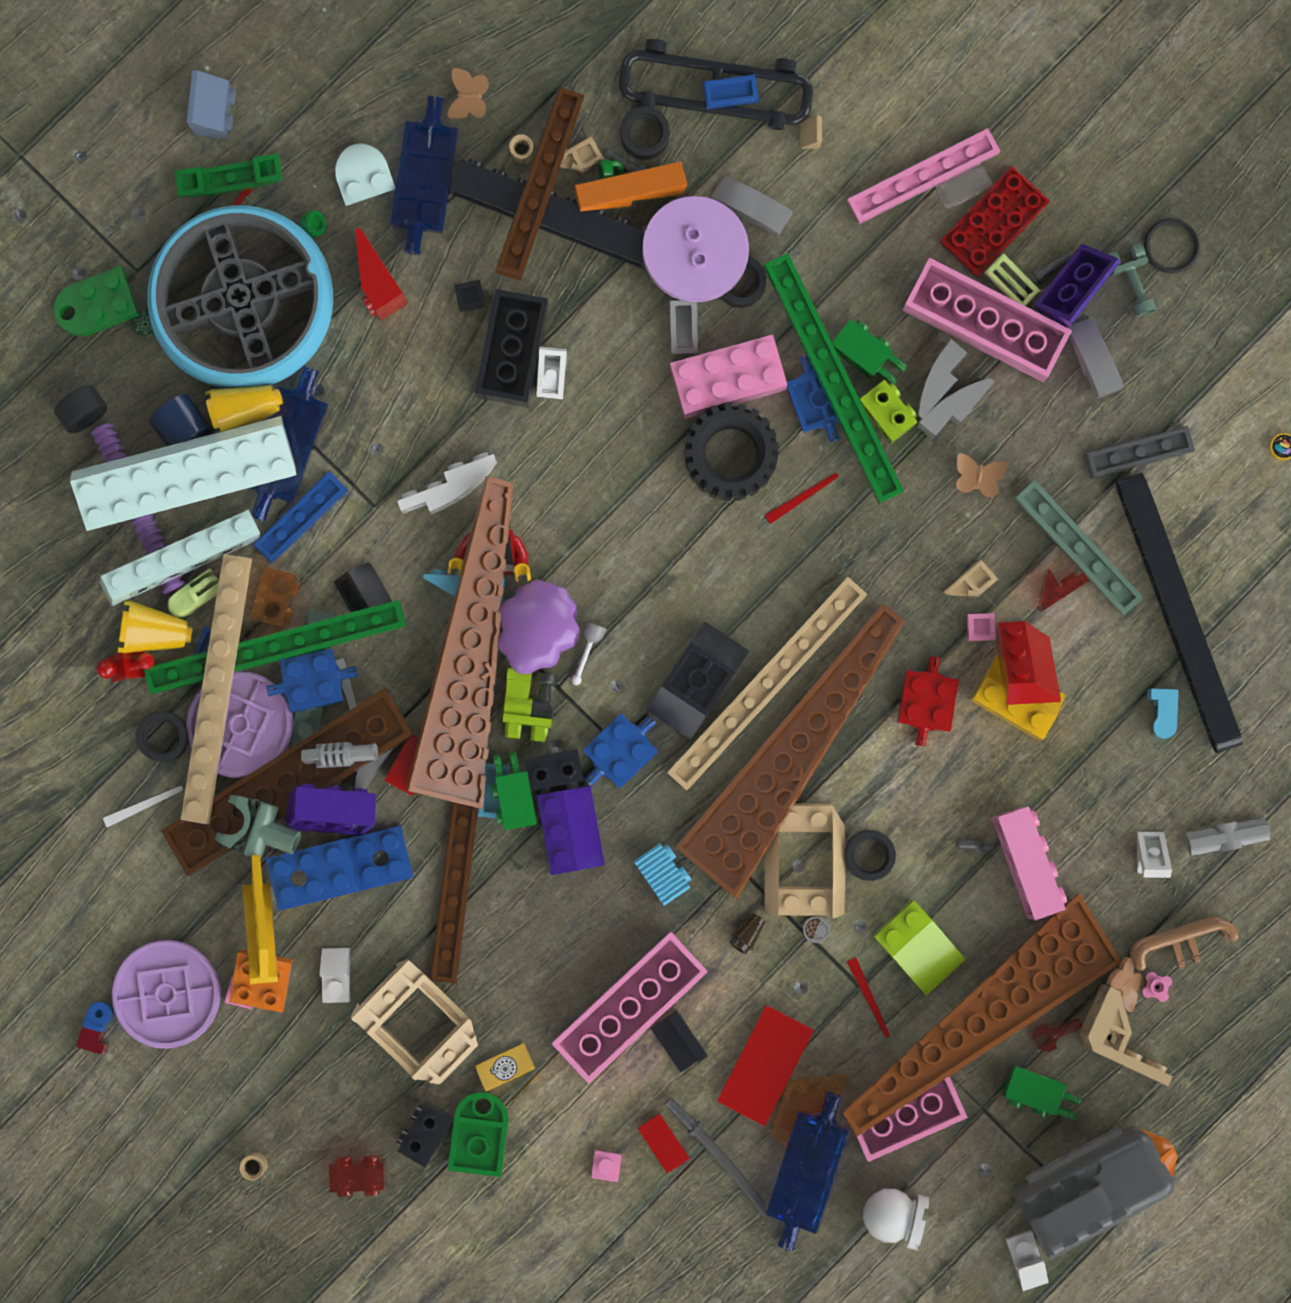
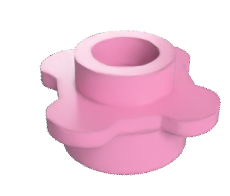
(1163, 982)

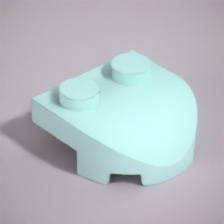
(362, 173)

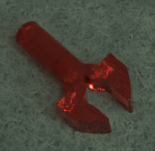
(1056, 1033)

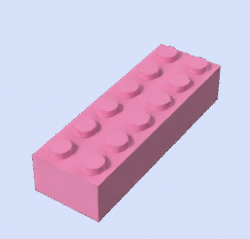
(987, 320)
(629, 1007)

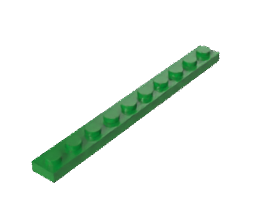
(833, 378)
(283, 645)

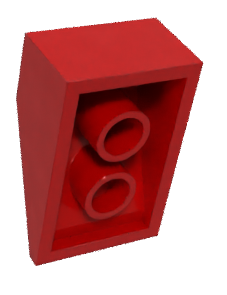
(380, 289)

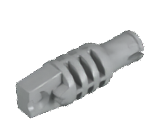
(339, 754)

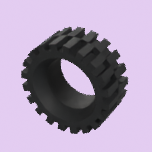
(739, 419)

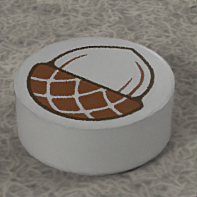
(816, 929)

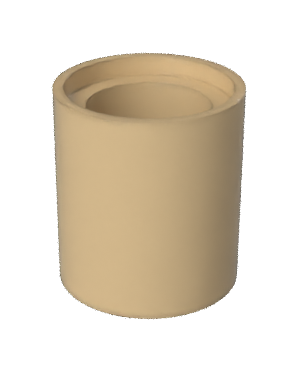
(521, 140)
(263, 1166)

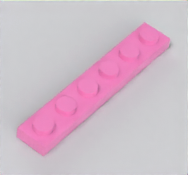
(923, 176)

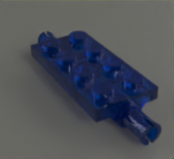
(424, 176)
(302, 422)
(808, 1171)

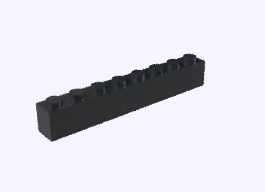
(561, 218)

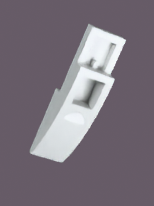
(460, 482)

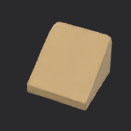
(811, 133)

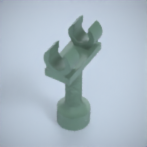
(1144, 305)

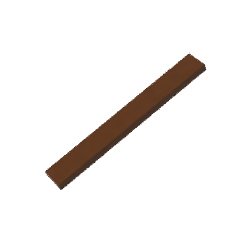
(539, 184)
(454, 893)

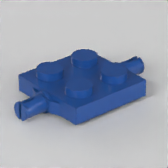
(811, 403)
(311, 681)
(620, 750)

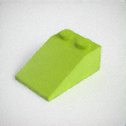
(919, 947)

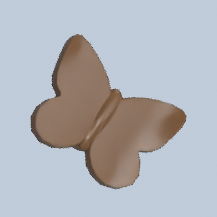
(468, 95)
(979, 476)
(1127, 983)

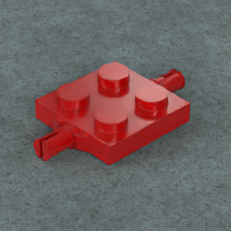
(927, 701)

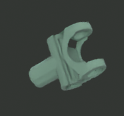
(259, 829)

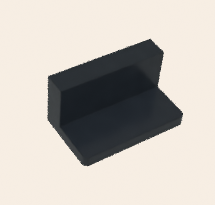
(362, 588)
(679, 1041)

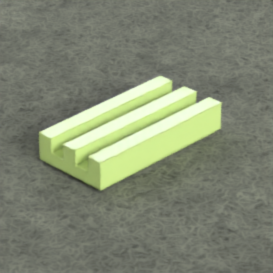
(996, 266)

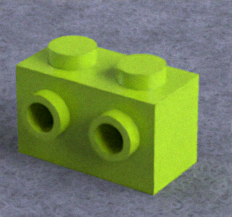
(884, 413)

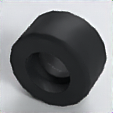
(80, 409)

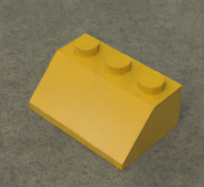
(1029, 718)

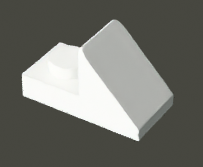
(551, 372)
(1153, 855)
(335, 975)
(1027, 1260)

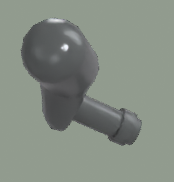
(963, 844)

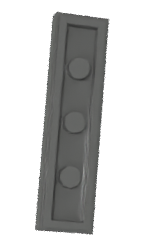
(1139, 452)

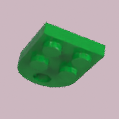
(97, 302)
(479, 1137)

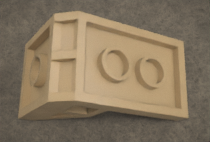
(1108, 1017)

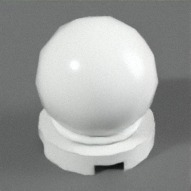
(895, 1217)

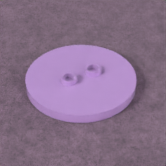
(695, 249)
(255, 725)
(166, 994)

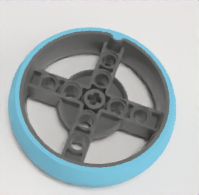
(216, 227)

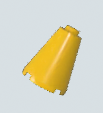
(242, 405)
(151, 629)

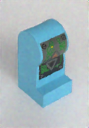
(1165, 712)

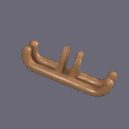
(1176, 935)

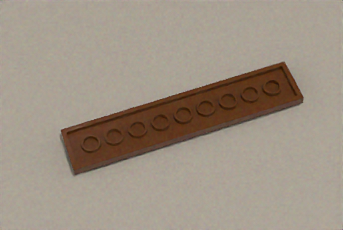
(370, 722)

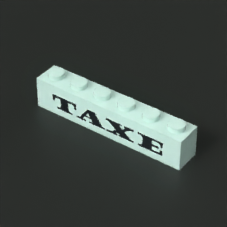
(179, 558)

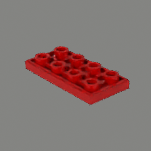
(994, 221)
(765, 1065)

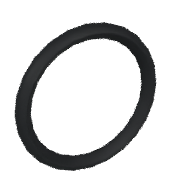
(1178, 222)

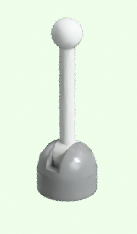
(593, 634)

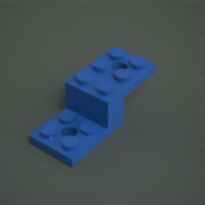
(339, 868)

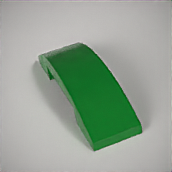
(229, 178)

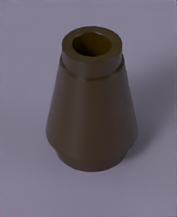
(747, 933)

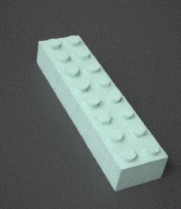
(183, 473)

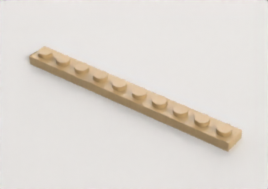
(767, 683)
(216, 689)

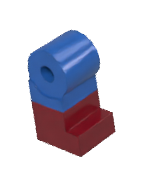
(94, 1028)

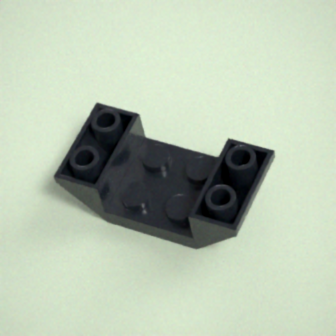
(697, 680)

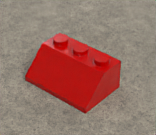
(1026, 664)

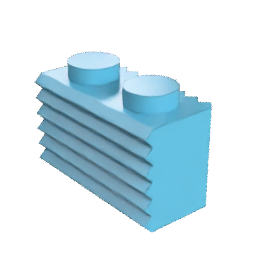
(662, 873)

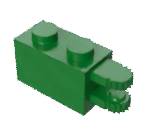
(866, 351)
(514, 796)
(1037, 1092)

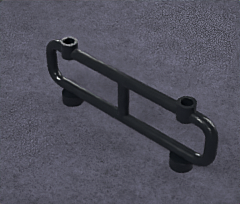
(783, 72)

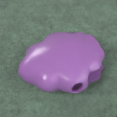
(537, 626)

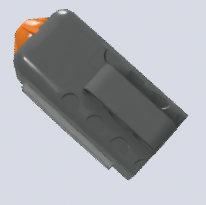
(1096, 1187)

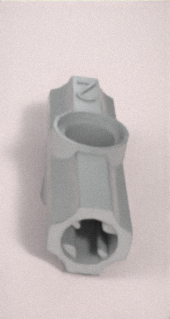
(1227, 836)

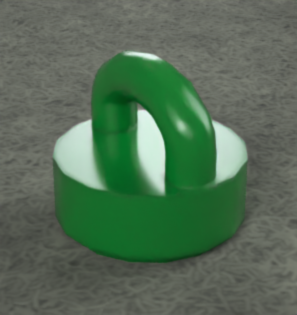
(605, 168)
(313, 223)

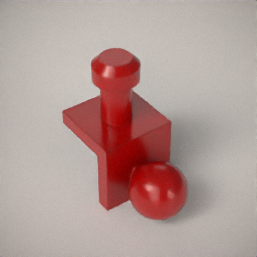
(125, 666)

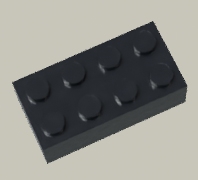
(512, 348)

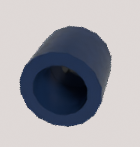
(179, 421)

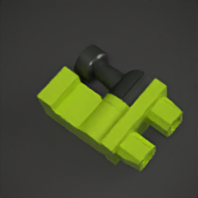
(526, 711)

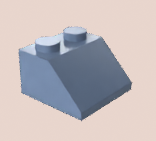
(210, 105)

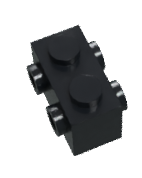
(553, 766)
(425, 1134)

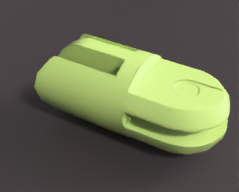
(194, 594)

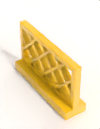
(259, 928)

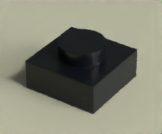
(470, 296)

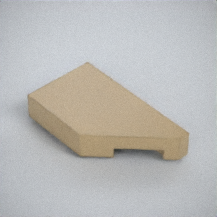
(582, 156)
(972, 582)

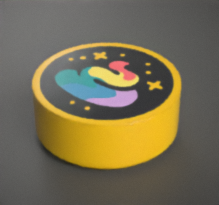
(1281, 447)

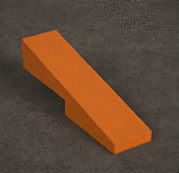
(639, 185)

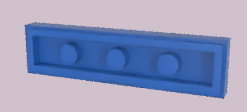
(300, 517)

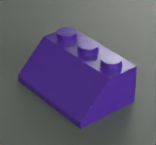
(1076, 285)
(330, 810)
(570, 830)

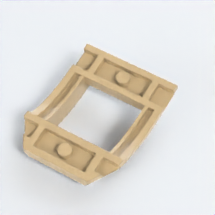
(807, 900)
(389, 997)

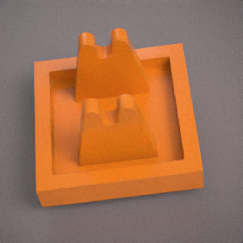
(260, 995)

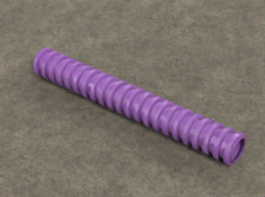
(145, 524)

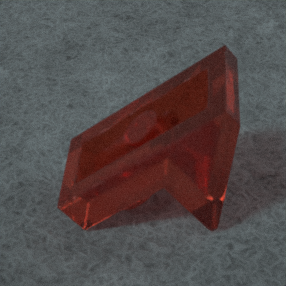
(1052, 592)

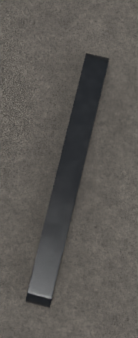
(1179, 613)

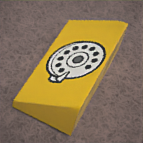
(505, 1067)

